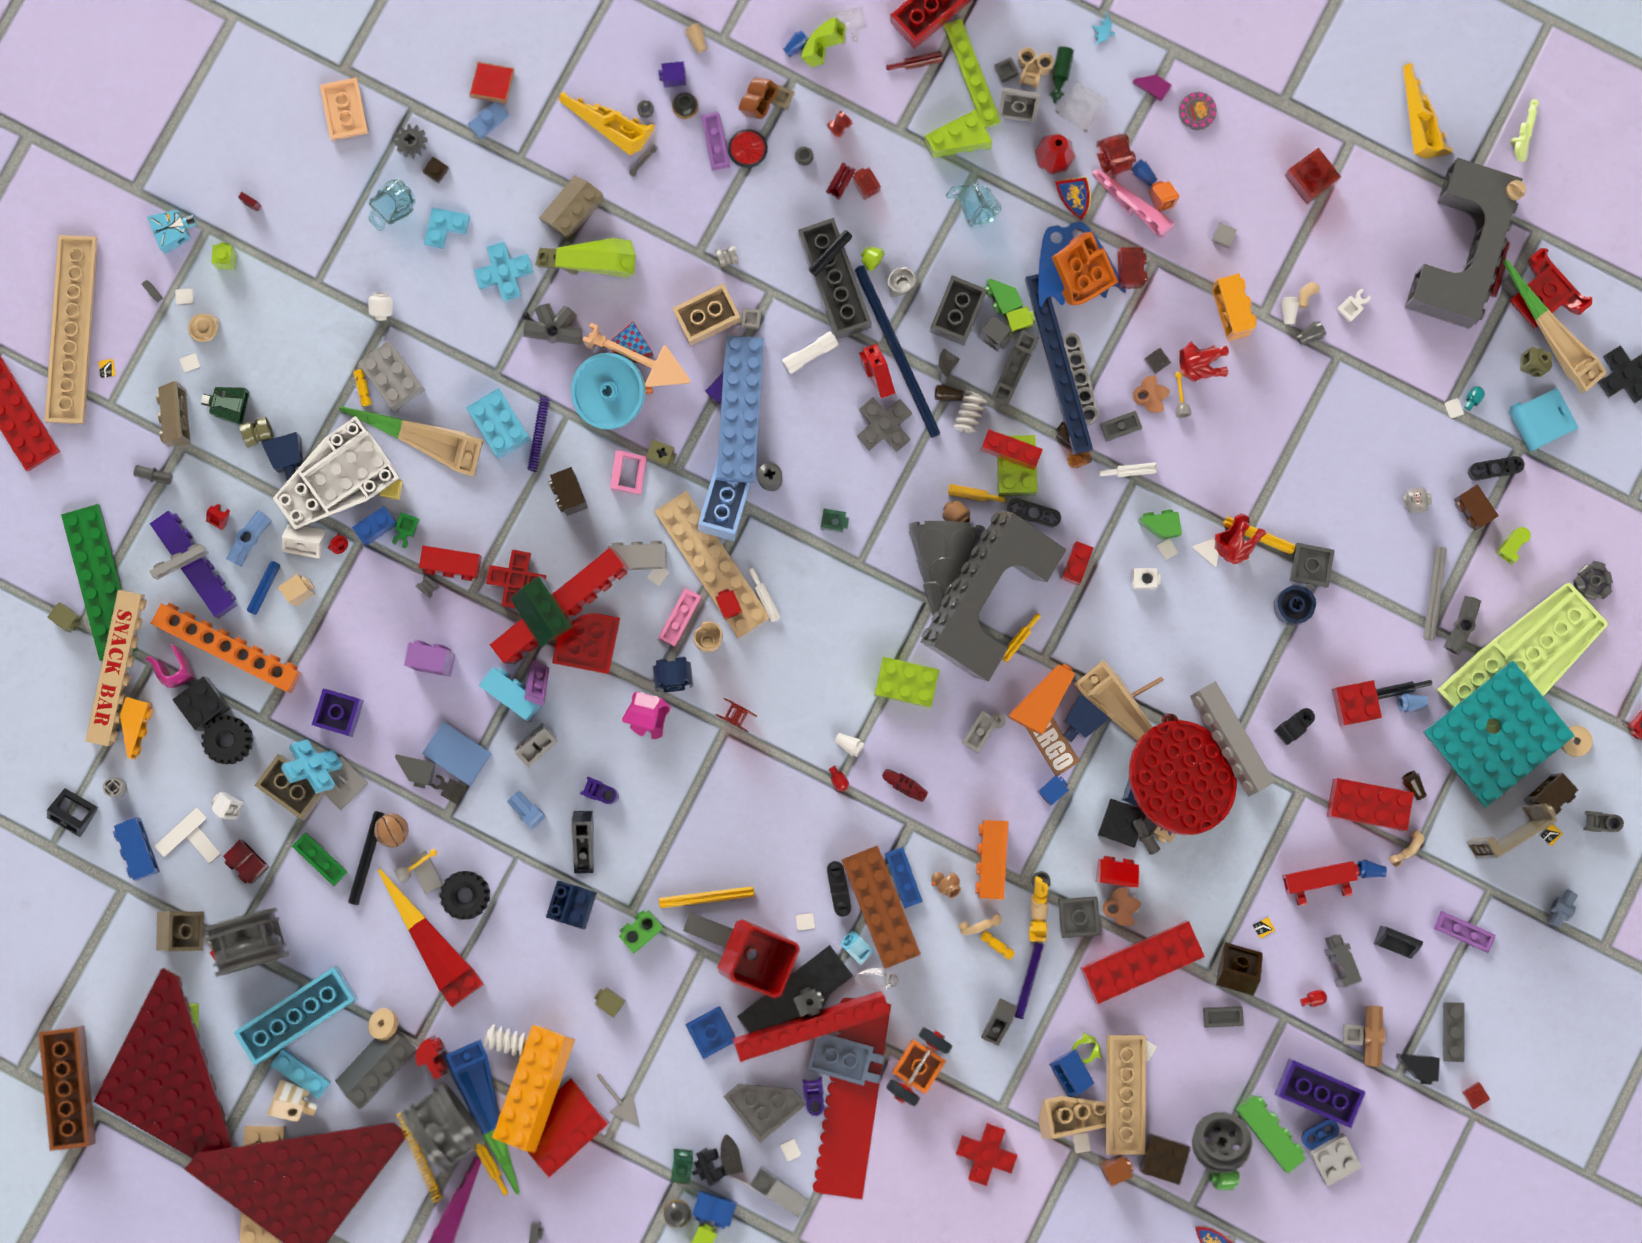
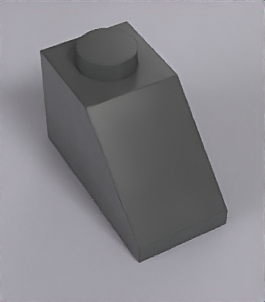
(417, 770)
(999, 1021)

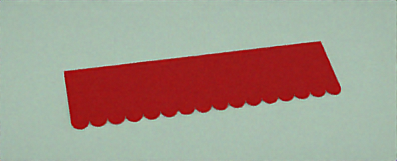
(850, 1119)

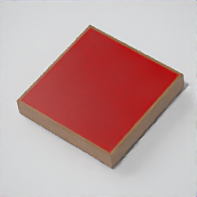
(492, 82)

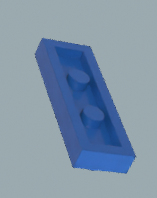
(903, 877)

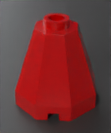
(1055, 153)

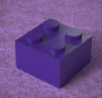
(337, 712)

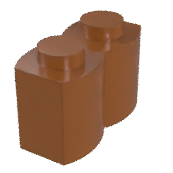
(758, 98)

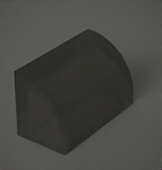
(946, 365)

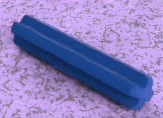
(263, 587)

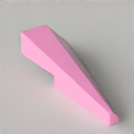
(1131, 203)

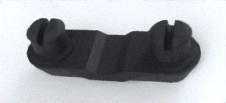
(839, 889)

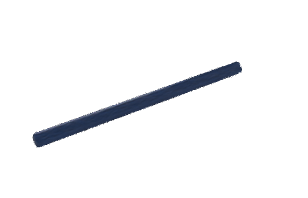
(897, 351)

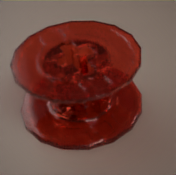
(736, 714)

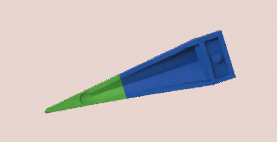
(473, 1078)

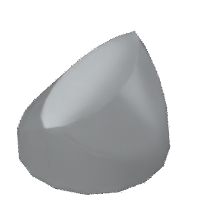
(901, 281)

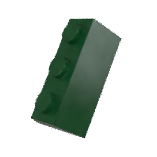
(541, 611)

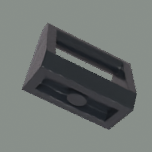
(66, 820)
(1397, 942)

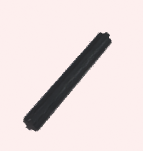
(365, 861)

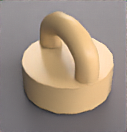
(1515, 190)

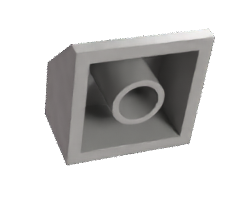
(1018, 104)

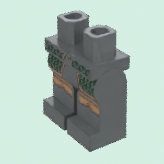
(1343, 961)

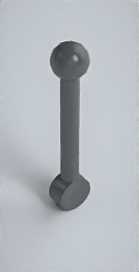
(633, 172)

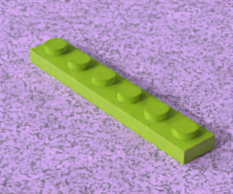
(972, 73)

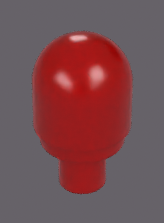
(838, 779)
(1314, 998)

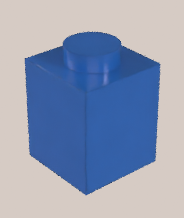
(1053, 790)

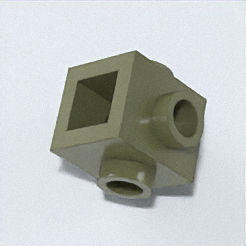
(1536, 362)

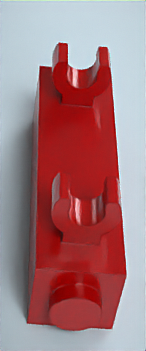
(1321, 877)

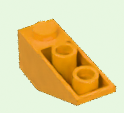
(134, 721)

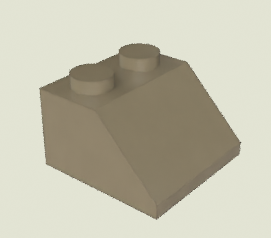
(179, 931)

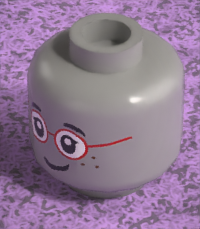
(1417, 500)

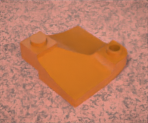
(1083, 269)

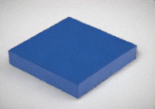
(711, 1032)

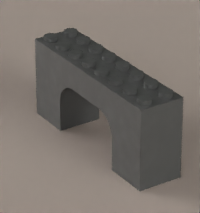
(1462, 295)
(956, 626)

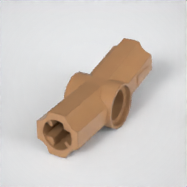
(1373, 1036)

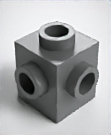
(803, 1007)

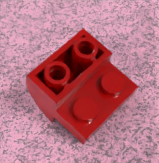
(428, 1054)

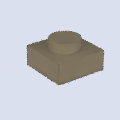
(783, 98)

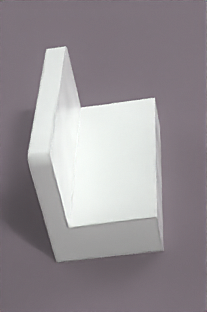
(303, 541)

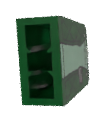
(227, 403)

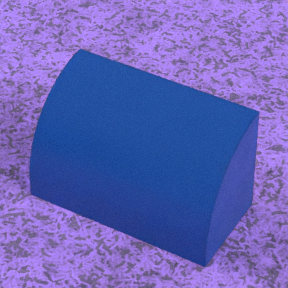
(1072, 1073)

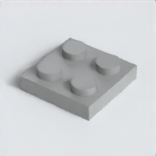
(1335, 1159)

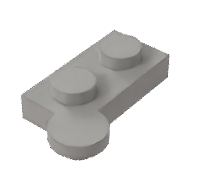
(982, 729)

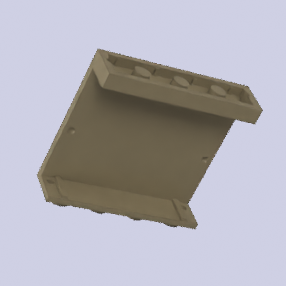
(1540, 818)

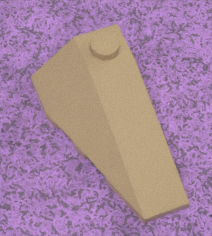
(1069, 1116)

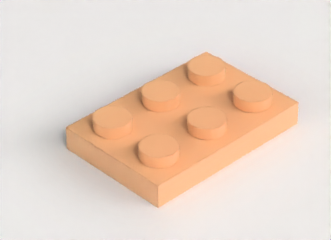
(344, 109)

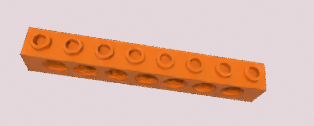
(163, 620)

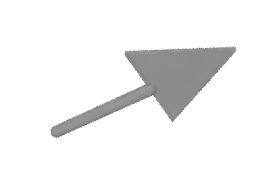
(625, 1109)

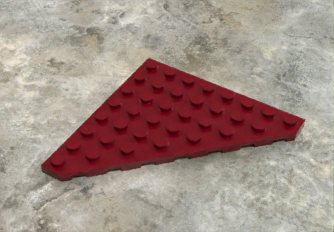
(164, 1076)
(299, 1184)

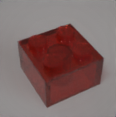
(1312, 176)

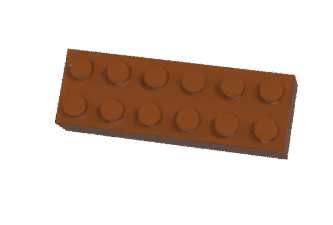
(881, 907)
(67, 1088)

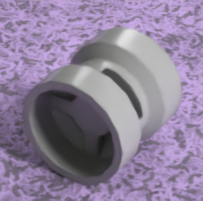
(727, 256)
(117, 785)

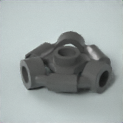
(1593, 580)

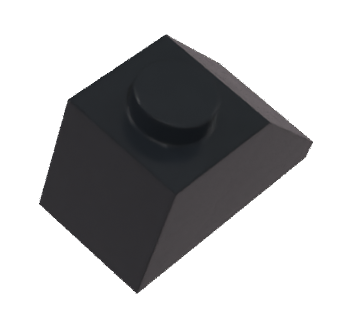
(1421, 1067)

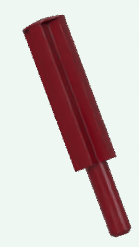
(917, 61)
(1499, 271)

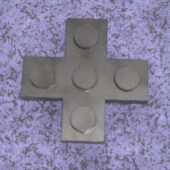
(884, 424)

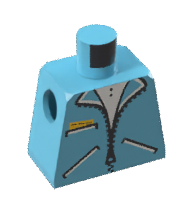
(171, 229)

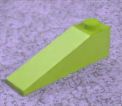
(604, 257)

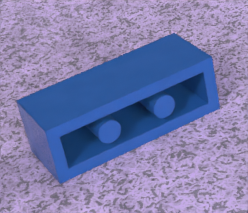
(135, 849)

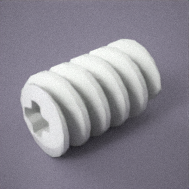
(969, 412)
(505, 1040)

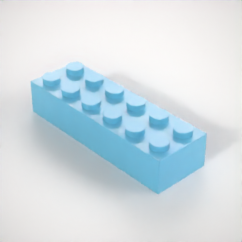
(295, 1015)

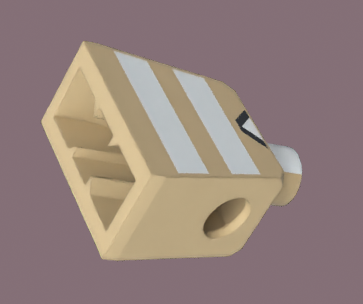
(290, 1102)

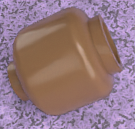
(956, 512)

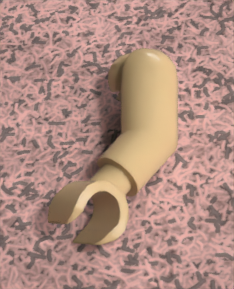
(1418, 839)
(979, 927)

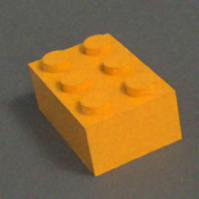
(1234, 307)

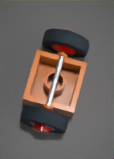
(918, 1066)

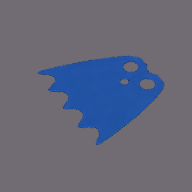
(1049, 279)

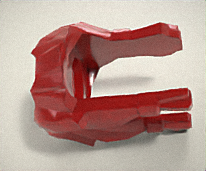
(1196, 361)
(1231, 543)

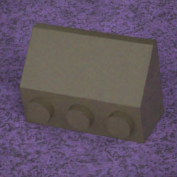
(572, 207)
(173, 414)

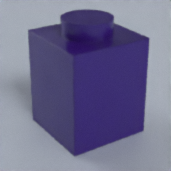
(673, 74)

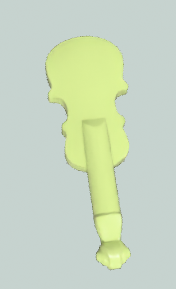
(1522, 143)

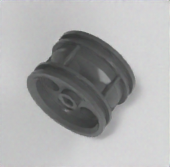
(246, 941)
(443, 1127)

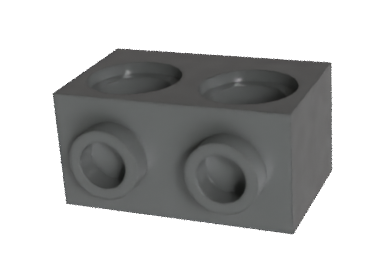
(995, 334)

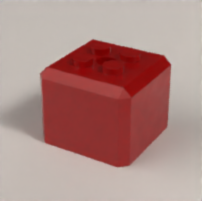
(769, 968)

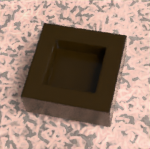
(435, 170)

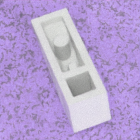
(226, 806)

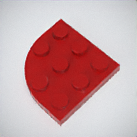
(588, 643)

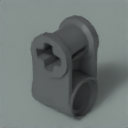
(1600, 822)

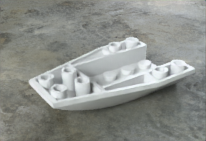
(336, 476)

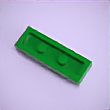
(319, 859)

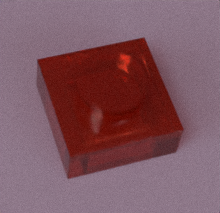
(1476, 1095)

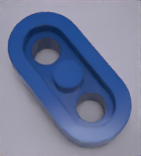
(1320, 1134)

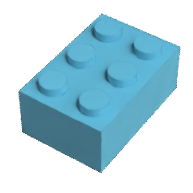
(498, 423)
(509, 693)

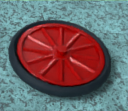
(747, 148)

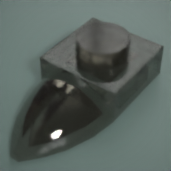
(730, 1156)

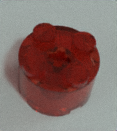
(1115, 154)

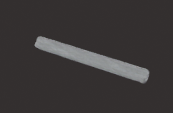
(1435, 593)

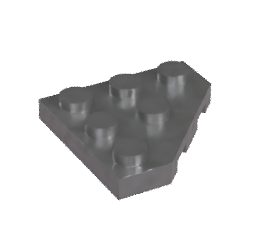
(763, 1107)

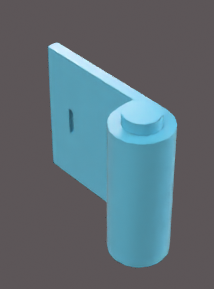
(1543, 419)

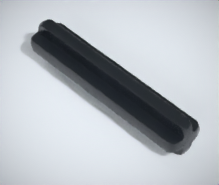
(830, 253)

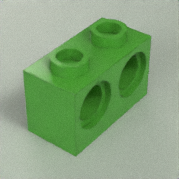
(643, 934)

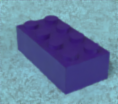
(1320, 1093)

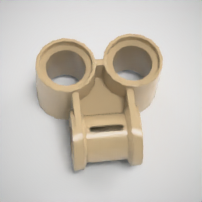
(1033, 70)

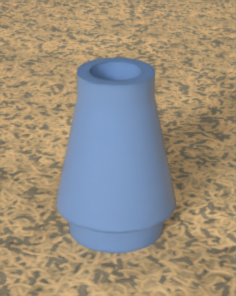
(1411, 702)

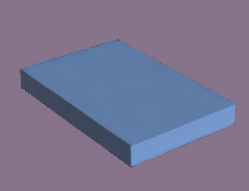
(457, 753)

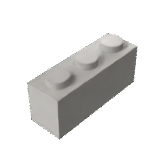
(642, 556)

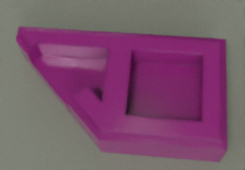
(1153, 85)

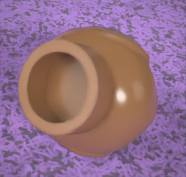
(946, 885)

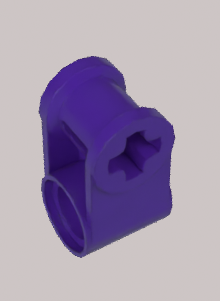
(596, 790)
(813, 1094)

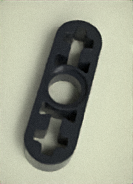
(1510, 471)
(1046, 521)

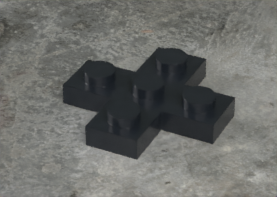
(1625, 374)

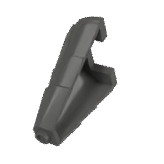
(941, 553)

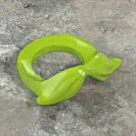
(1096, 1050)

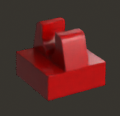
(216, 517)

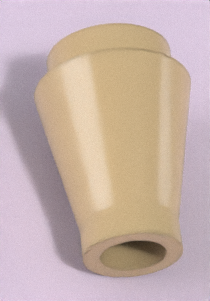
(696, 37)

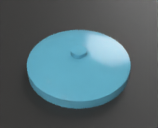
(608, 391)

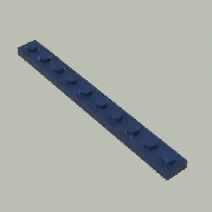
(1060, 369)

